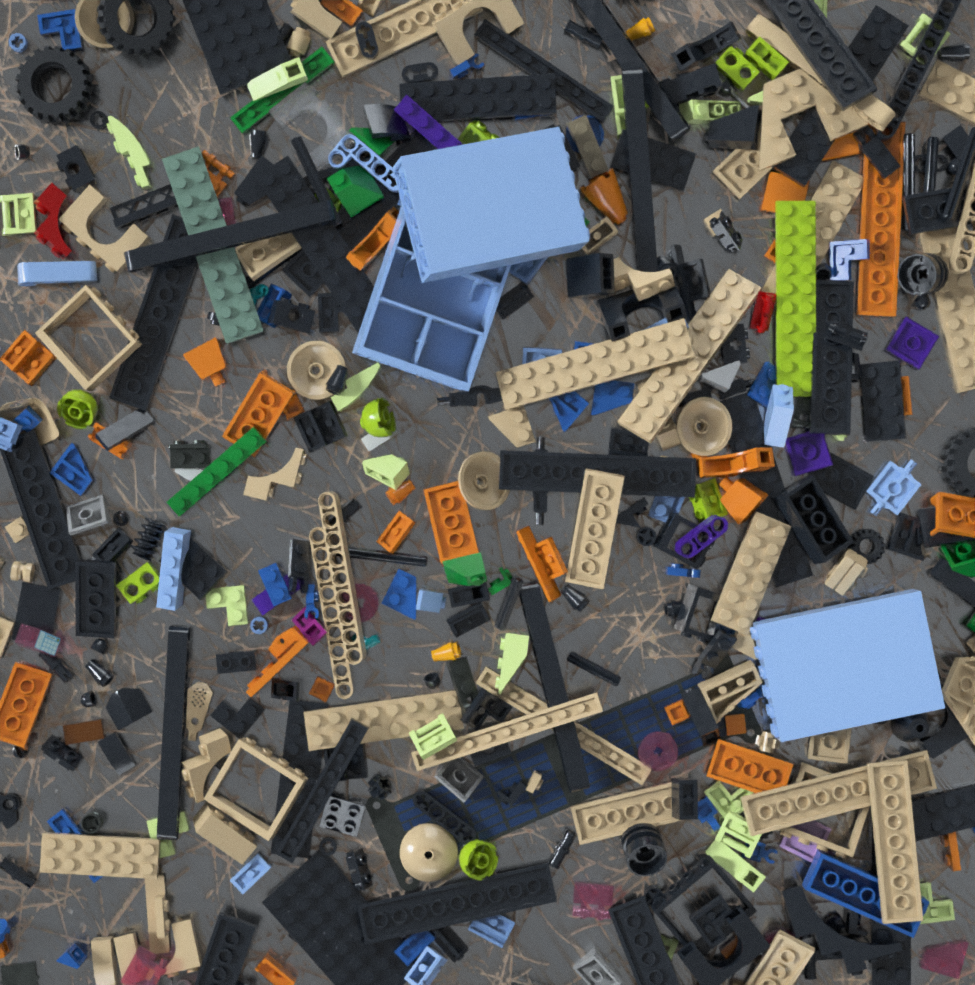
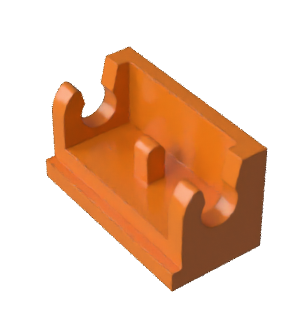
(119, 451)
(274, 971)

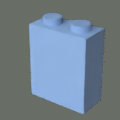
(778, 415)

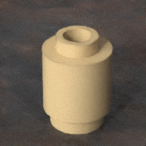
(298, 42)

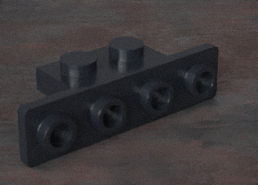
(691, 279)

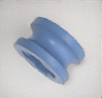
(23, 46)
(259, 631)

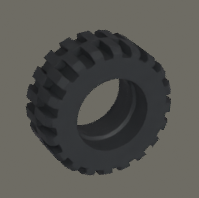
(133, 44)
(37, 67)
(957, 463)

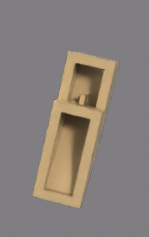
(104, 960)

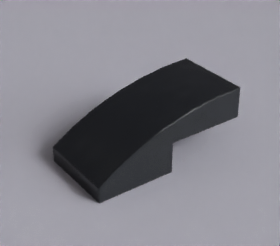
(116, 753)

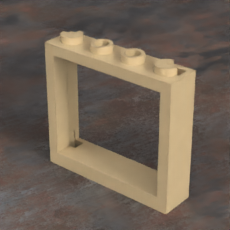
(63, 314)
(241, 815)
(823, 845)

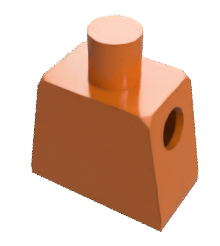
(208, 361)
(741, 498)

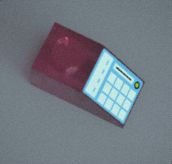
(37, 640)

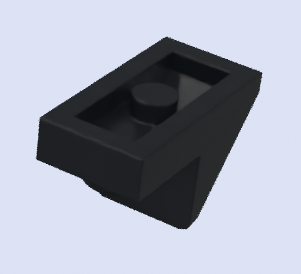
(626, 517)
(468, 595)

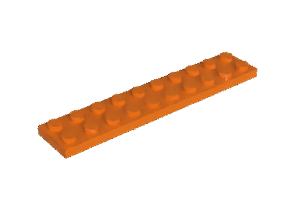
(881, 225)

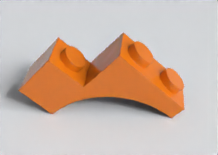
(374, 242)
(737, 463)

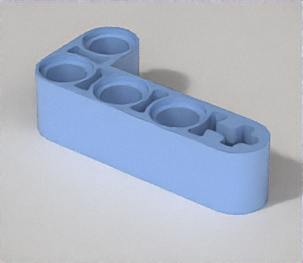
(355, 154)
(56, 272)

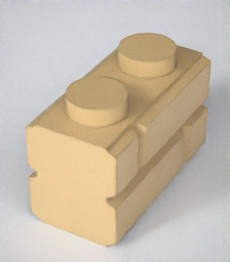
(599, 235)
(846, 572)

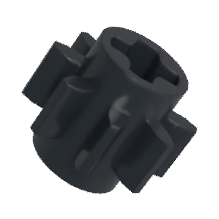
(379, 787)

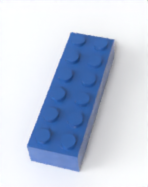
(851, 889)

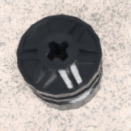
(913, 275)
(644, 849)

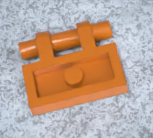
(224, 170)

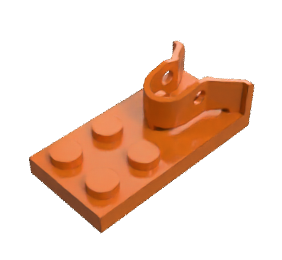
(259, 408)
(954, 514)
(450, 521)
(283, 652)
(22, 703)
(748, 768)

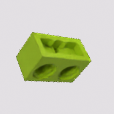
(766, 58)
(733, 71)
(138, 578)

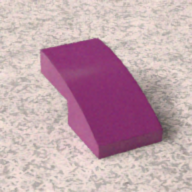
(310, 628)

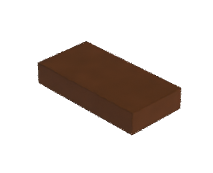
(83, 731)

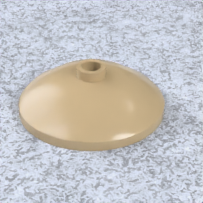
(86, 21)
(300, 367)
(715, 426)
(485, 468)
(429, 838)

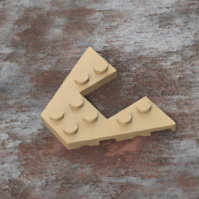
(790, 96)
(960, 693)

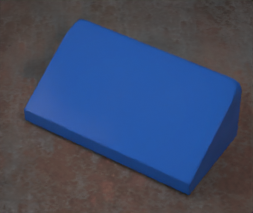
(264, 309)
(72, 957)

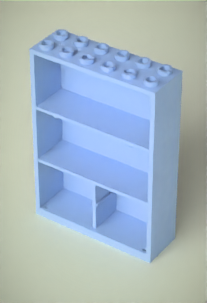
(490, 204)
(428, 326)
(847, 665)

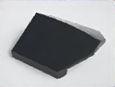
(127, 706)

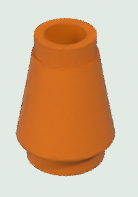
(401, 493)

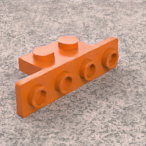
(544, 560)

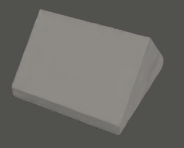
(721, 377)
(87, 515)
(459, 777)
(596, 969)

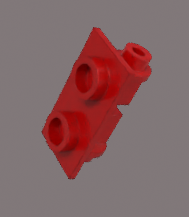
(763, 311)

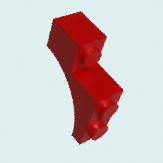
(48, 232)

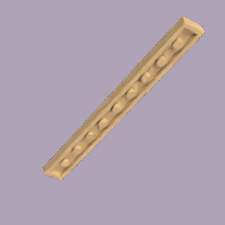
(513, 730)
(587, 739)

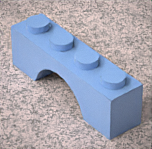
(170, 585)

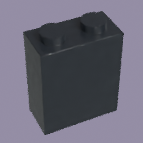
(590, 275)

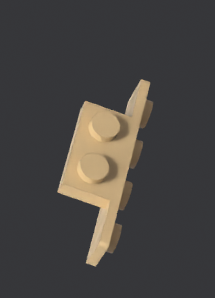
(157, 916)

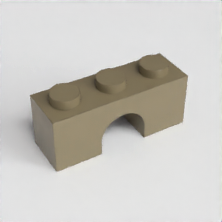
(587, 145)

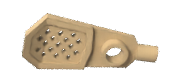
(197, 711)

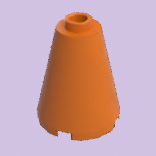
(606, 196)

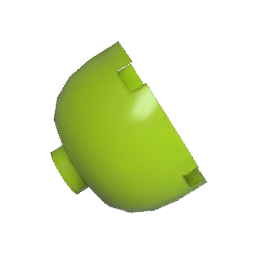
(78, 408)
(377, 419)
(478, 859)

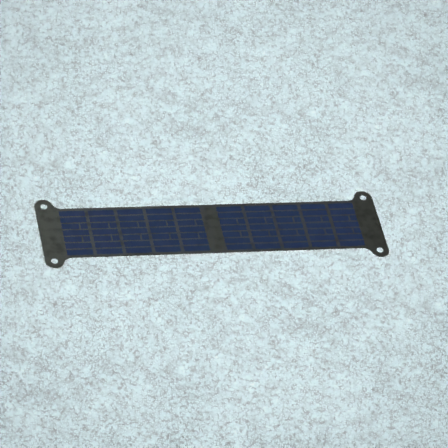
(622, 726)

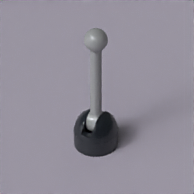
(728, 88)

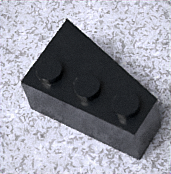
(693, 85)

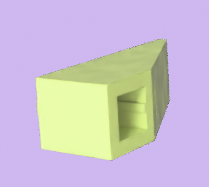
(277, 79)
(707, 110)
(514, 654)
(736, 865)

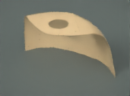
(45, 429)

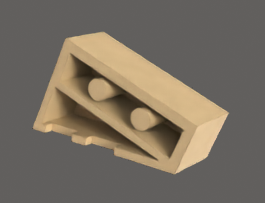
(729, 688)
(224, 833)

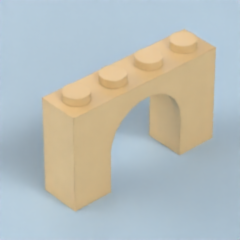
(316, 17)
(450, 24)
(78, 220)
(186, 956)

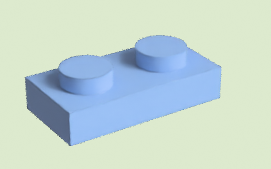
(250, 873)

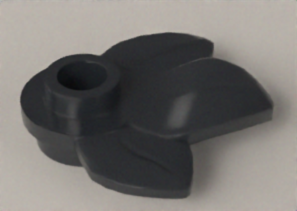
(8, 814)

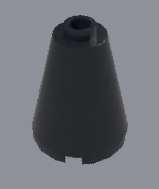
(911, 727)

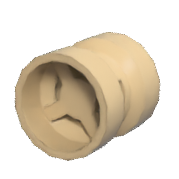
(22, 571)

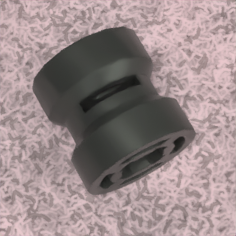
(90, 825)

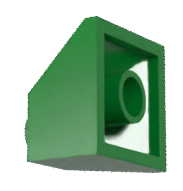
(380, 146)
(355, 188)
(961, 557)
(466, 570)

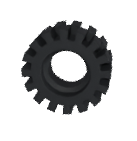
(875, 538)

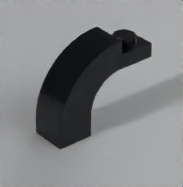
(706, 48)

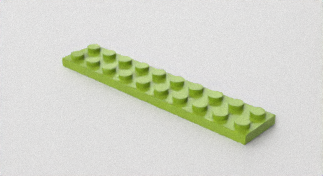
(795, 293)

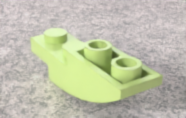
(127, 145)

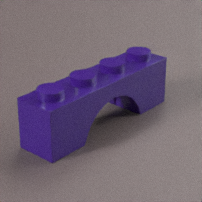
(425, 124)

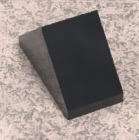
(286, 689)

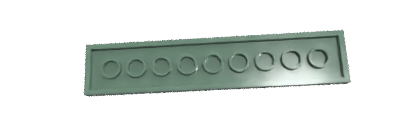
(221, 268)

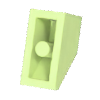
(387, 470)

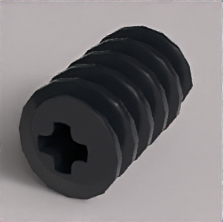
(148, 538)

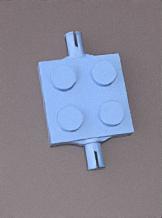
(893, 487)

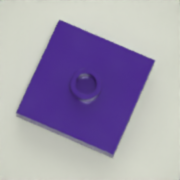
(912, 343)
(808, 452)

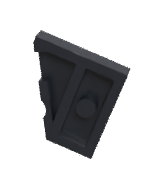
(907, 537)

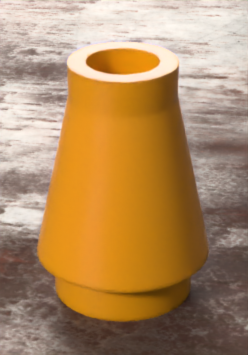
(641, 29)
(447, 652)

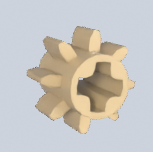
(767, 742)

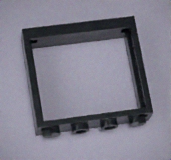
(682, 885)

